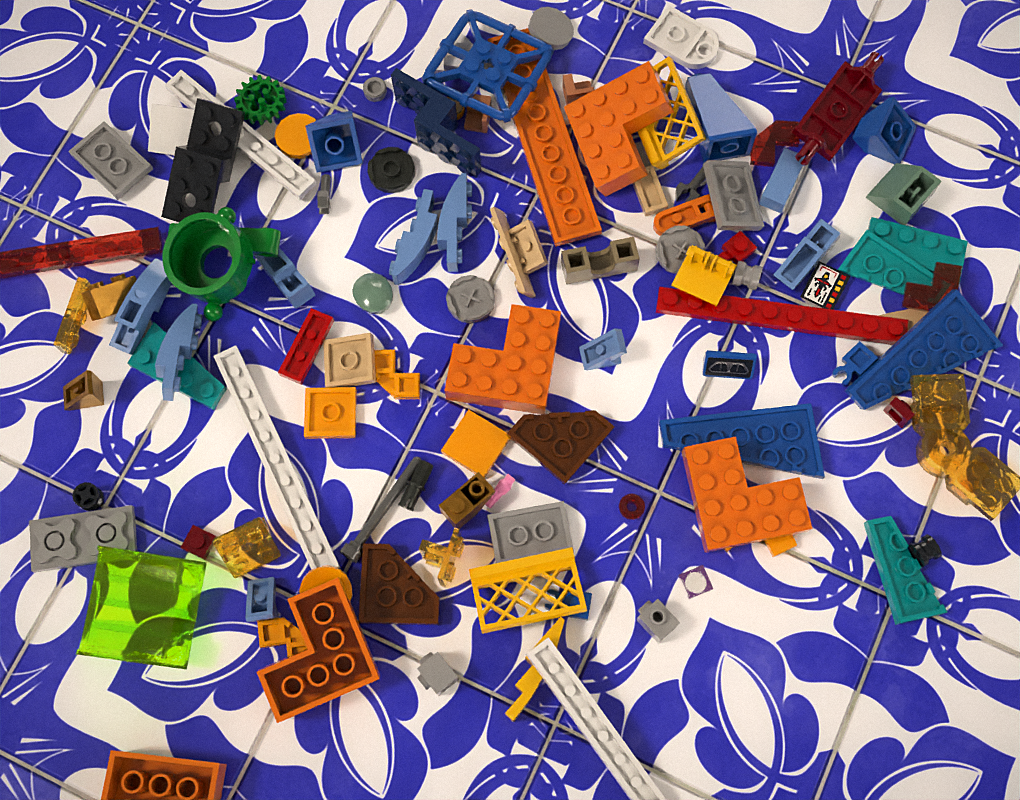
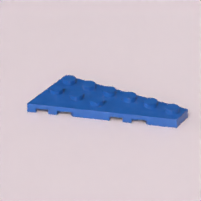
(934, 345)
(766, 437)

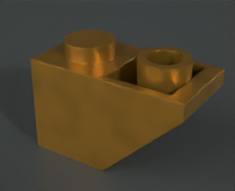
(107, 299)
(467, 501)

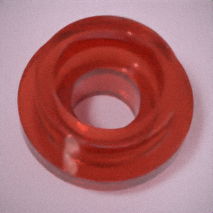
(635, 499)

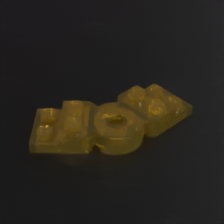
(969, 473)

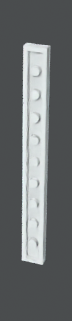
(275, 459)

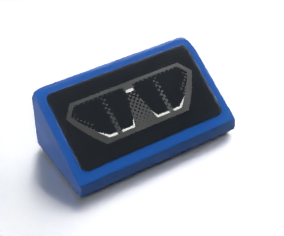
(729, 364)

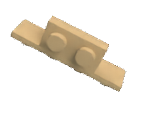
(522, 250)

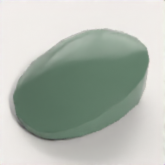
(373, 293)

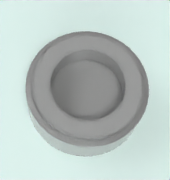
(374, 89)

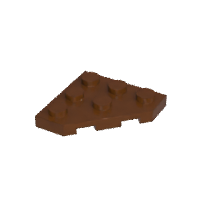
(560, 439)
(393, 590)

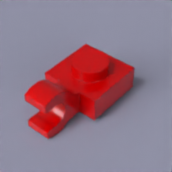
(737, 248)

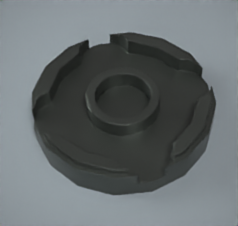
(391, 170)

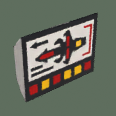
(824, 286)

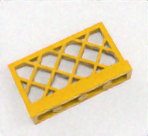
(651, 137)
(519, 570)

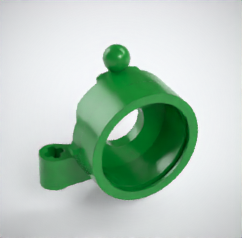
(196, 237)

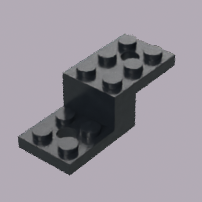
(203, 161)

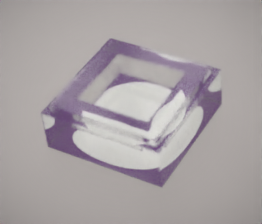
(695, 582)

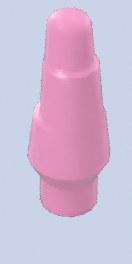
(501, 489)

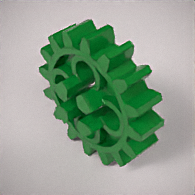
(254, 90)

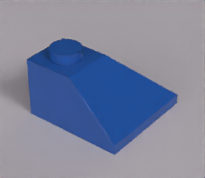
(885, 131)
(334, 142)

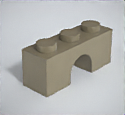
(617, 258)

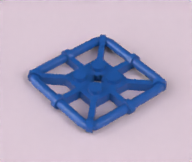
(488, 79)

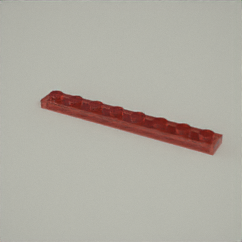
(80, 252)

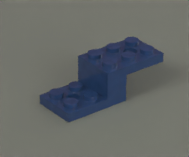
(436, 123)

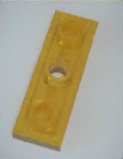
(74, 317)

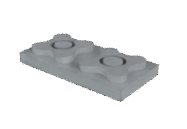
(74, 538)

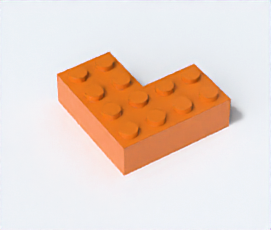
(609, 117)
(511, 377)
(730, 510)
(334, 659)
(161, 778)

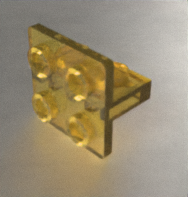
(247, 547)
(443, 557)

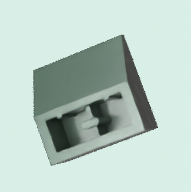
(904, 191)

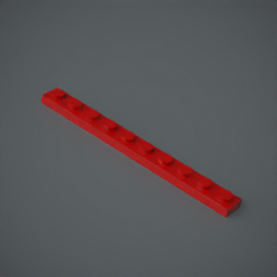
(783, 316)

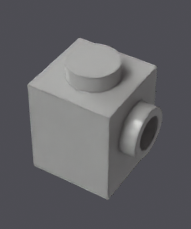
(657, 620)
(436, 673)

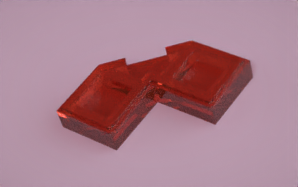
(778, 134)
(925, 297)

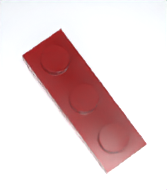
(306, 346)

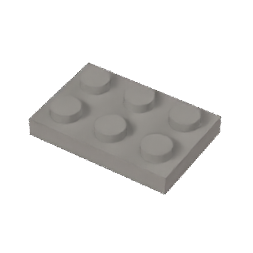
(110, 160)
(733, 195)
(529, 531)

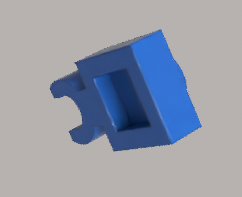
(856, 362)
(571, 600)

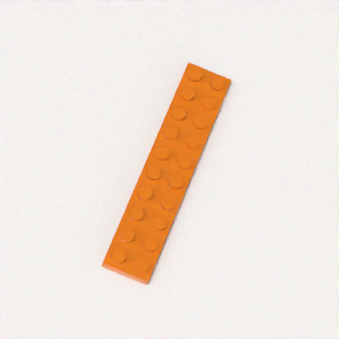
(551, 155)

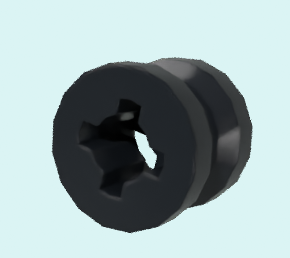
(84, 492)
(925, 550)

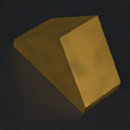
(83, 392)

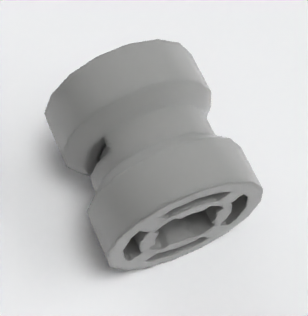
(747, 275)

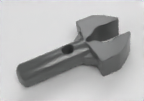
(691, 187)
(323, 195)

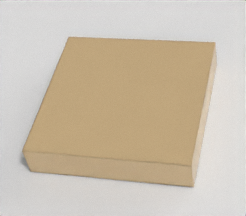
(349, 361)

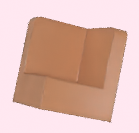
(574, 91)
(476, 120)

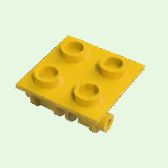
(704, 275)

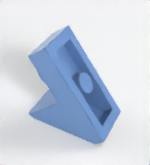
(603, 350)
(261, 600)

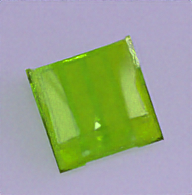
(142, 608)

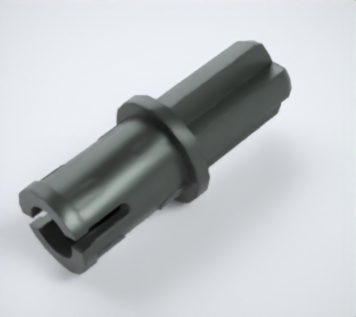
(416, 485)

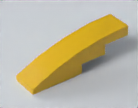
(532, 679)

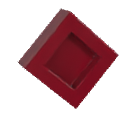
(899, 411)
(198, 542)

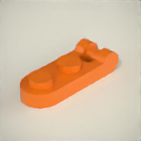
(685, 214)

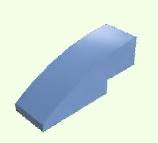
(781, 181)
(807, 254)
(287, 278)

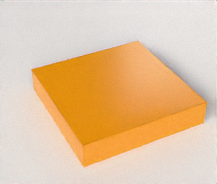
(330, 413)
(475, 444)

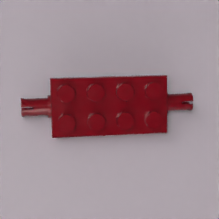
(838, 109)

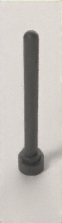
(354, 548)

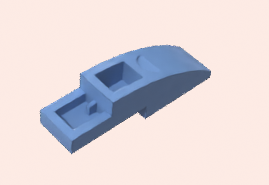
(452, 219)
(416, 243)
(138, 306)
(176, 348)

